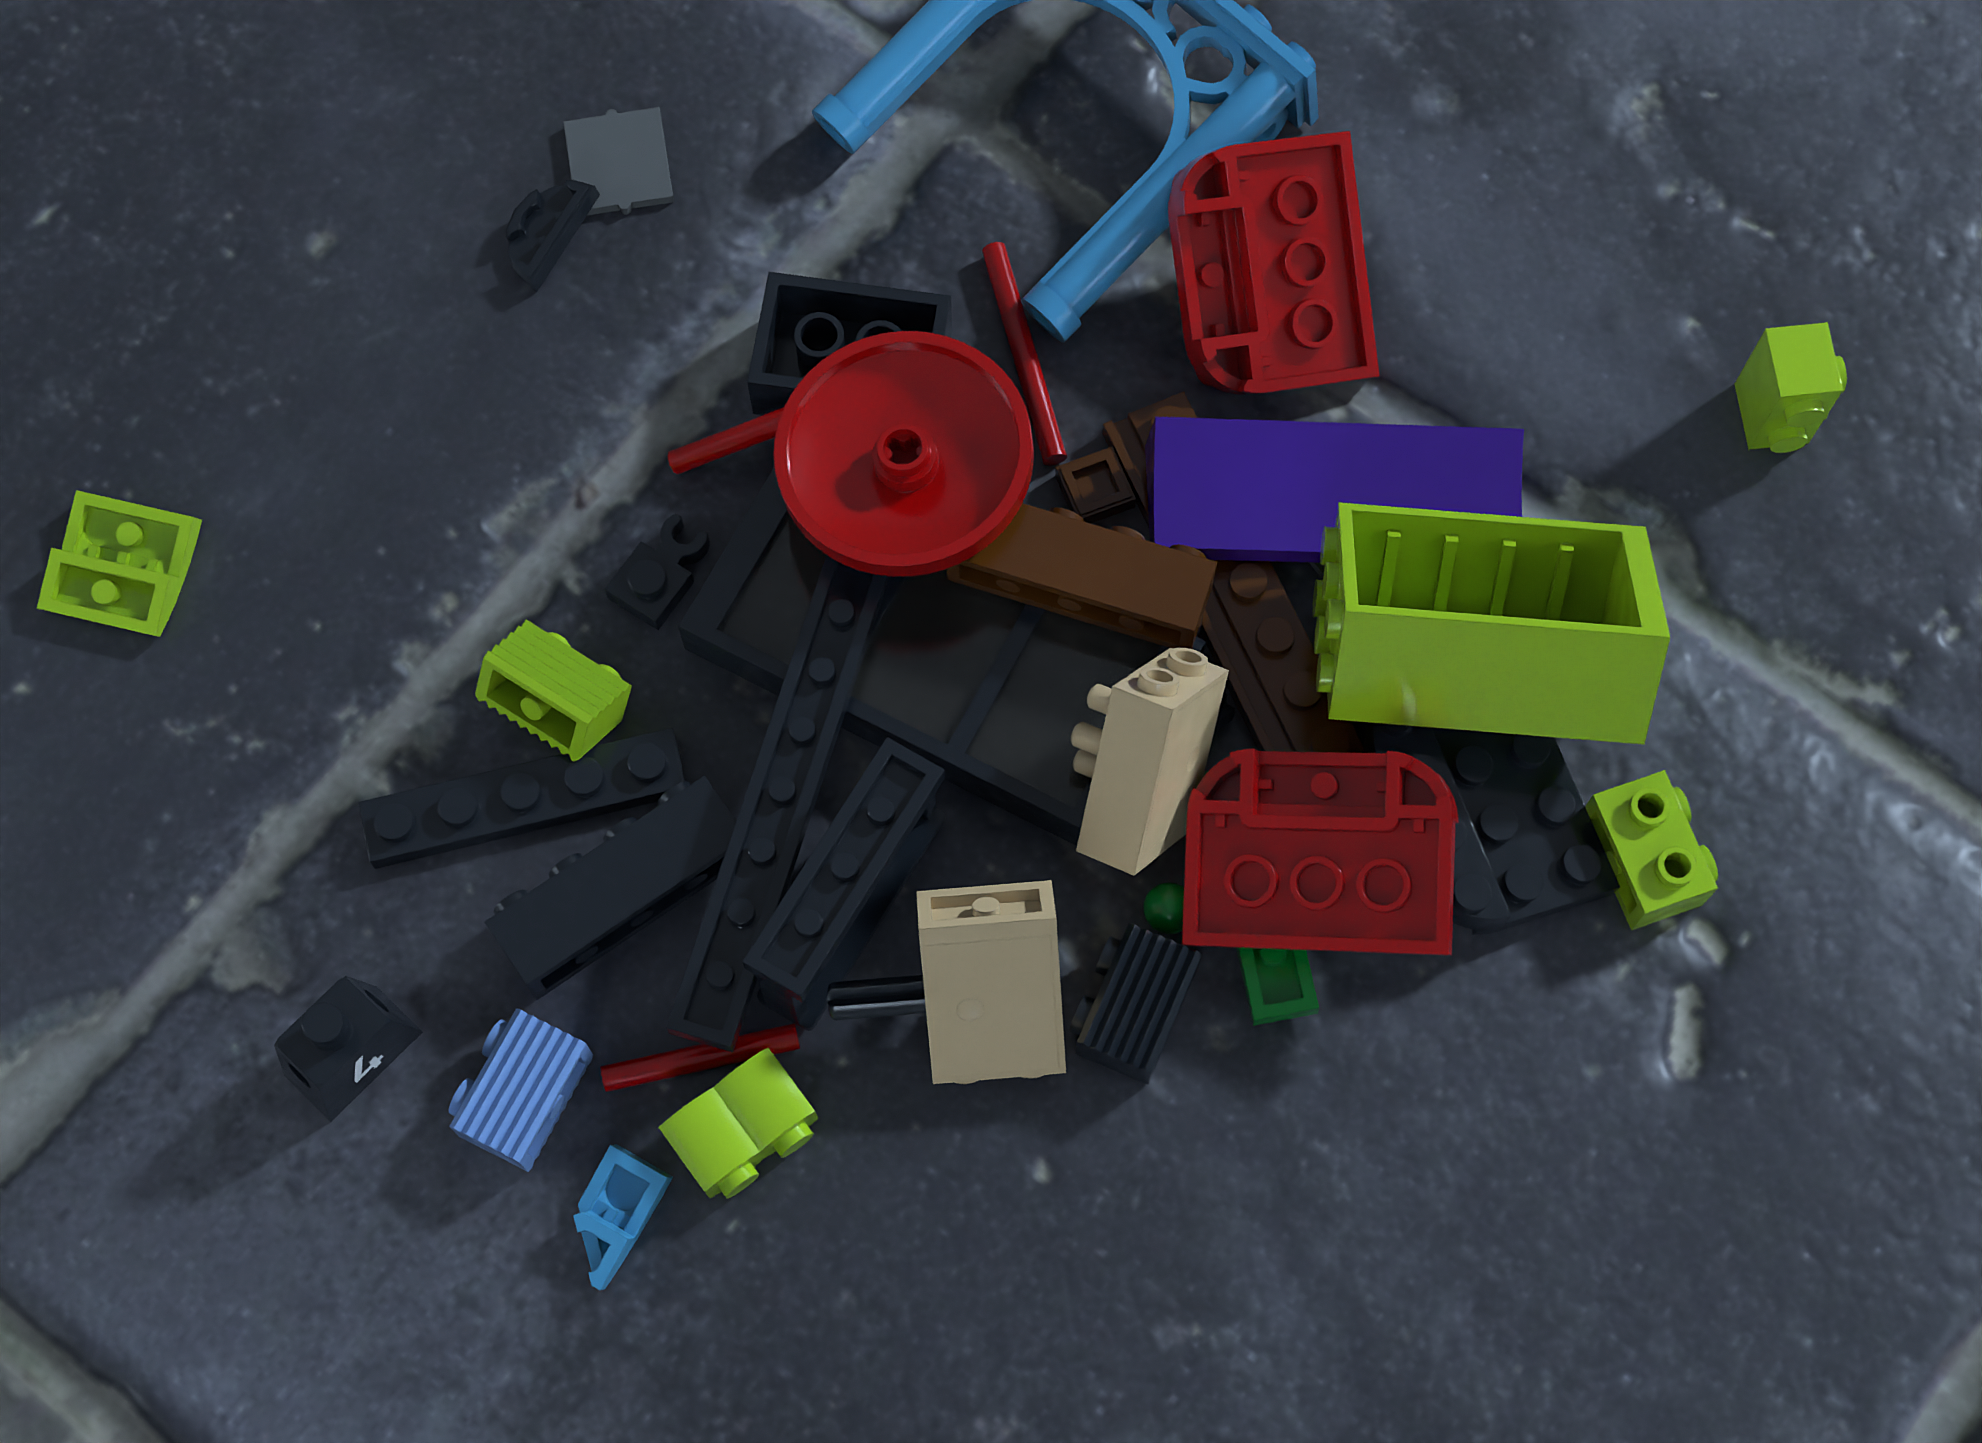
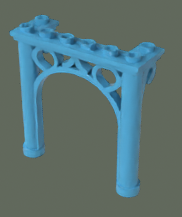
(1249, 112)

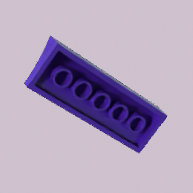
(1275, 484)

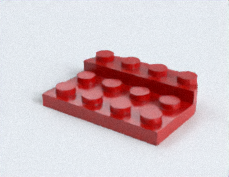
(1273, 265)
(1320, 854)

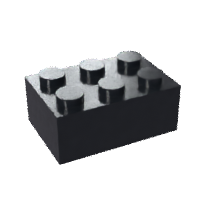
(814, 317)

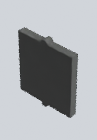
(622, 158)

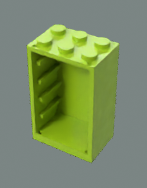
(1489, 623)

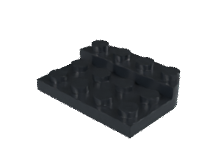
(1520, 824)

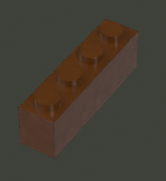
(1095, 575)

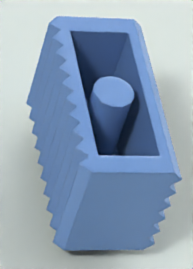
(519, 1088)

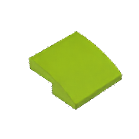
(119, 564)

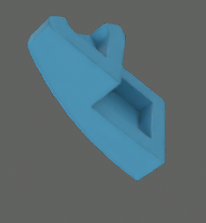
(617, 1210)

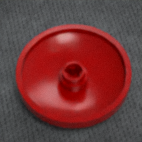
(904, 453)

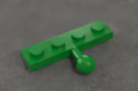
(1274, 980)

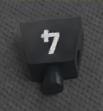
(343, 1044)

